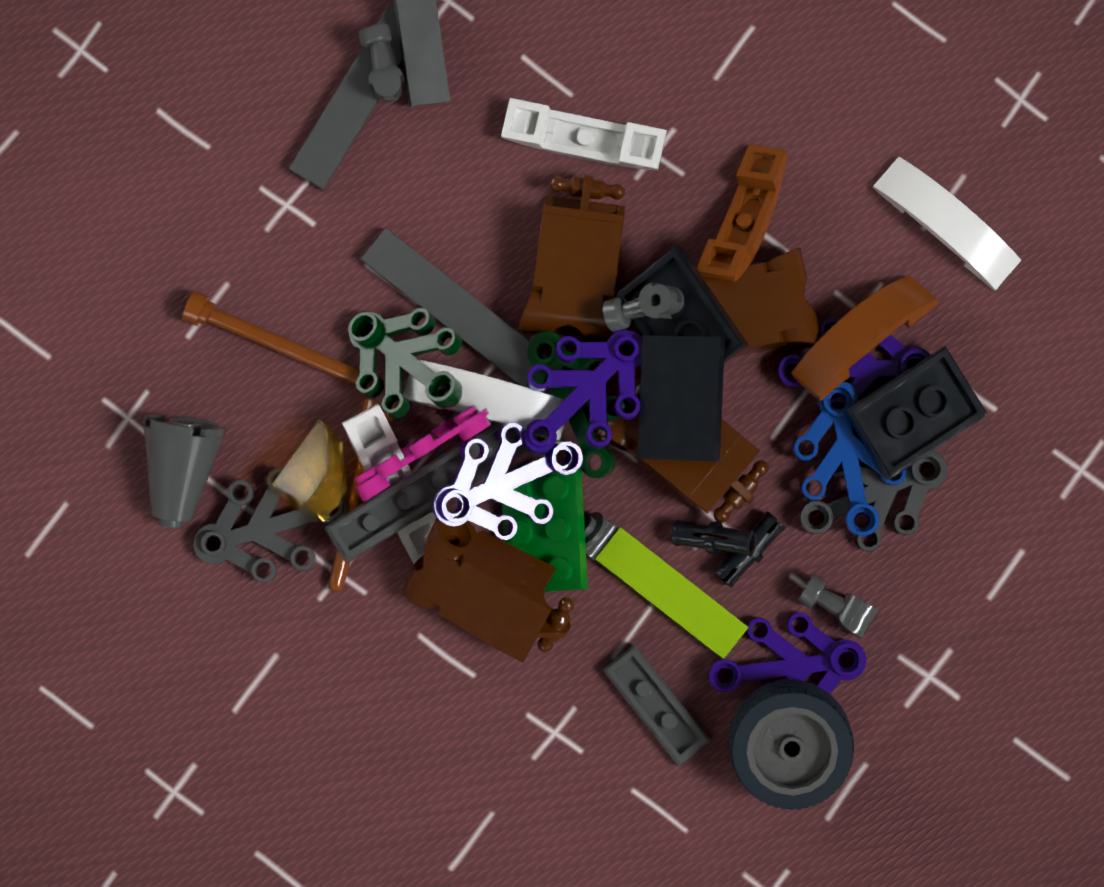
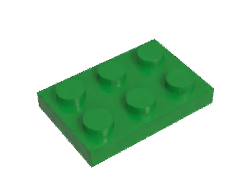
(560, 539)

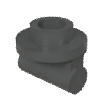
(597, 533)

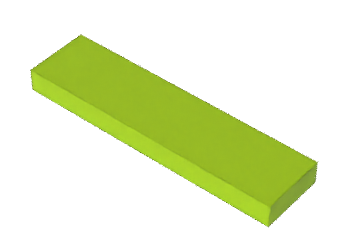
(671, 593)

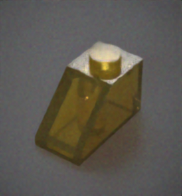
(315, 474)

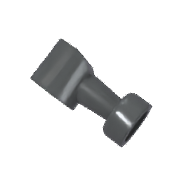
(385, 77)
(654, 301)
(851, 612)

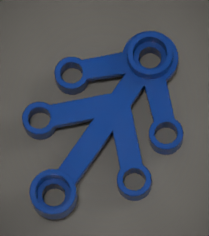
(847, 451)

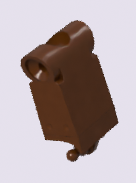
(576, 259)
(770, 304)
(697, 481)
(488, 589)

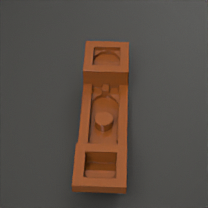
(748, 215)
(859, 332)

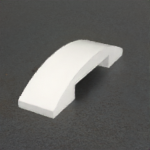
(583, 136)
(948, 221)
(502, 399)
(374, 444)

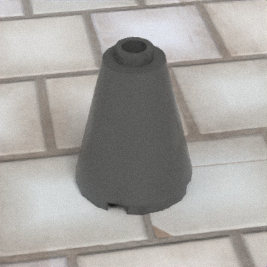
(179, 464)

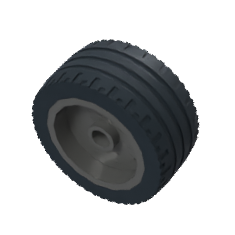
(784, 714)

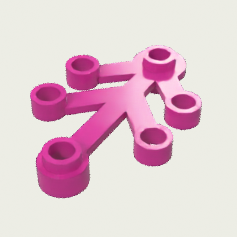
(468, 424)

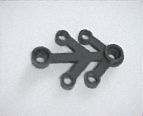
(883, 497)
(259, 529)

